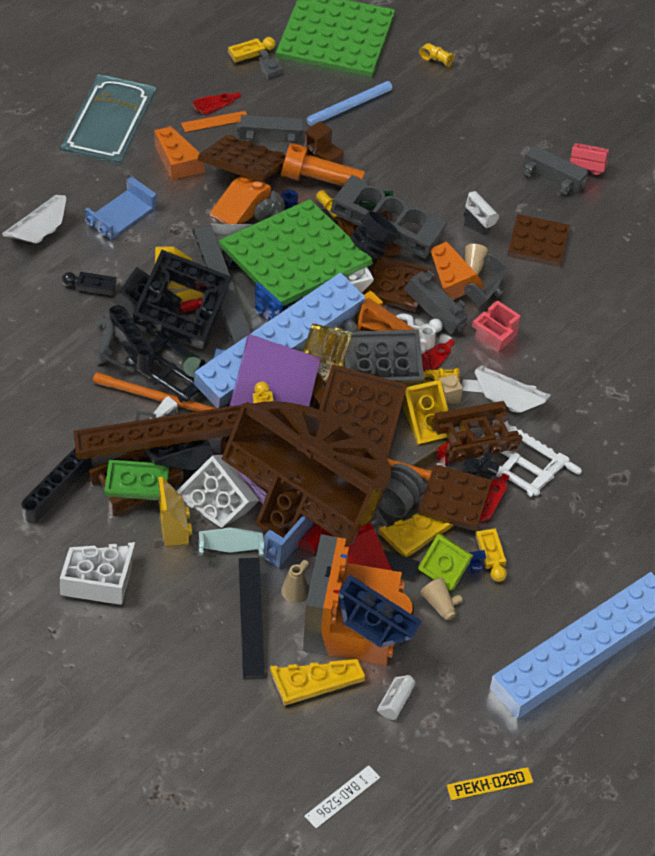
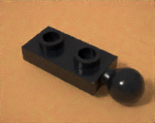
(91, 282)

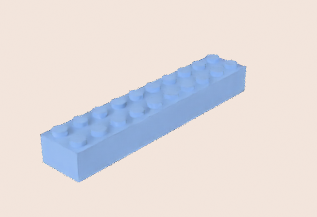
(325, 306)
(577, 648)

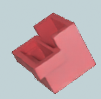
(497, 325)

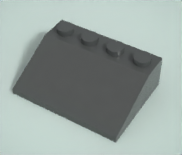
(387, 355)

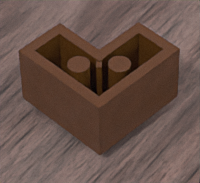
(319, 143)

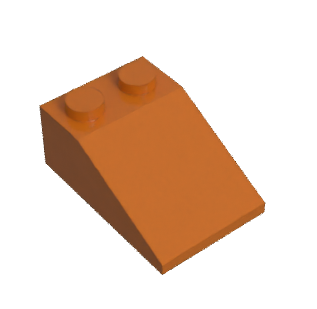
(240, 200)

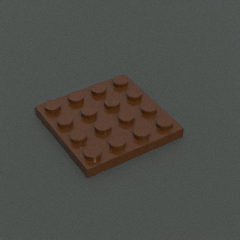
(243, 158)
(364, 402)

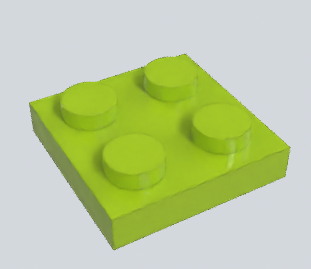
(445, 561)

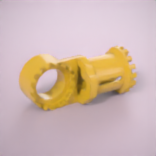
(436, 53)
(440, 373)

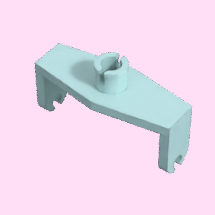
(231, 540)

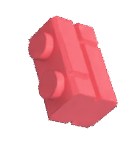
(590, 158)

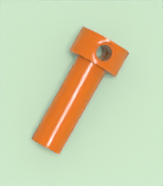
(299, 163)

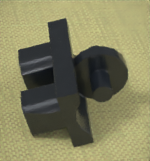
(484, 468)

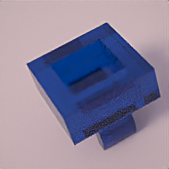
(475, 563)

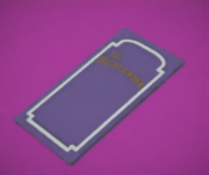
(108, 119)

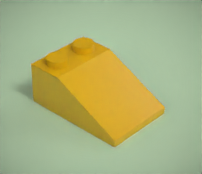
(420, 406)
(173, 515)

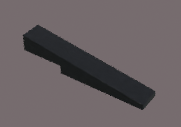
(251, 618)

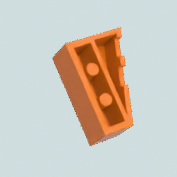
(177, 154)
(453, 271)
(376, 318)

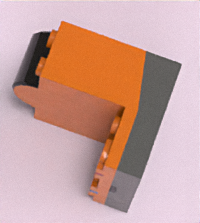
(323, 618)

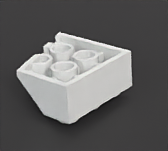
(218, 492)
(97, 572)

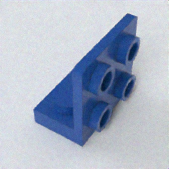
(267, 303)

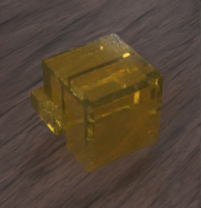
(327, 344)

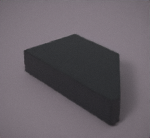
(403, 564)

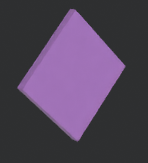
(284, 369)

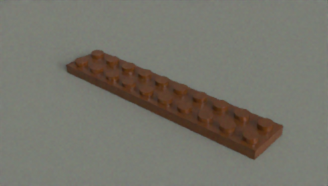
(155, 432)

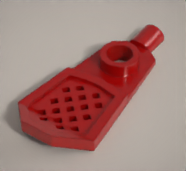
(212, 103)
(433, 358)
(494, 497)

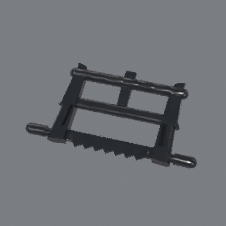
(159, 343)

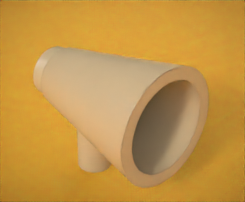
(475, 256)
(295, 585)
(438, 596)

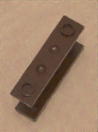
(118, 504)

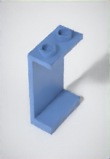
(123, 210)
(279, 549)

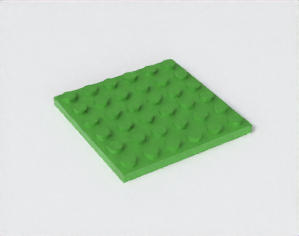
(336, 35)
(294, 252)

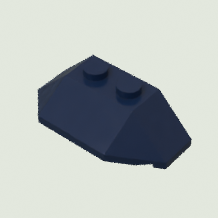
(375, 615)

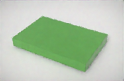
(134, 479)

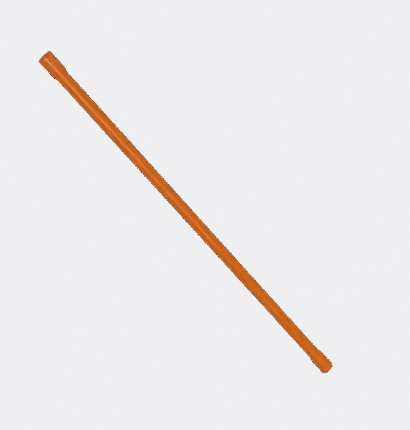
(109, 381)

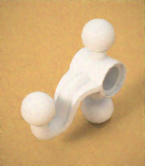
(427, 332)

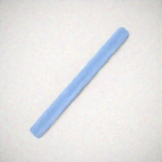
(349, 103)

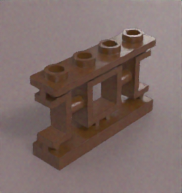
(471, 418)

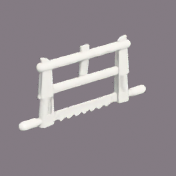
(544, 476)

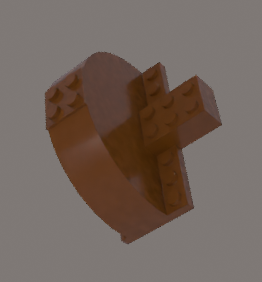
(308, 467)

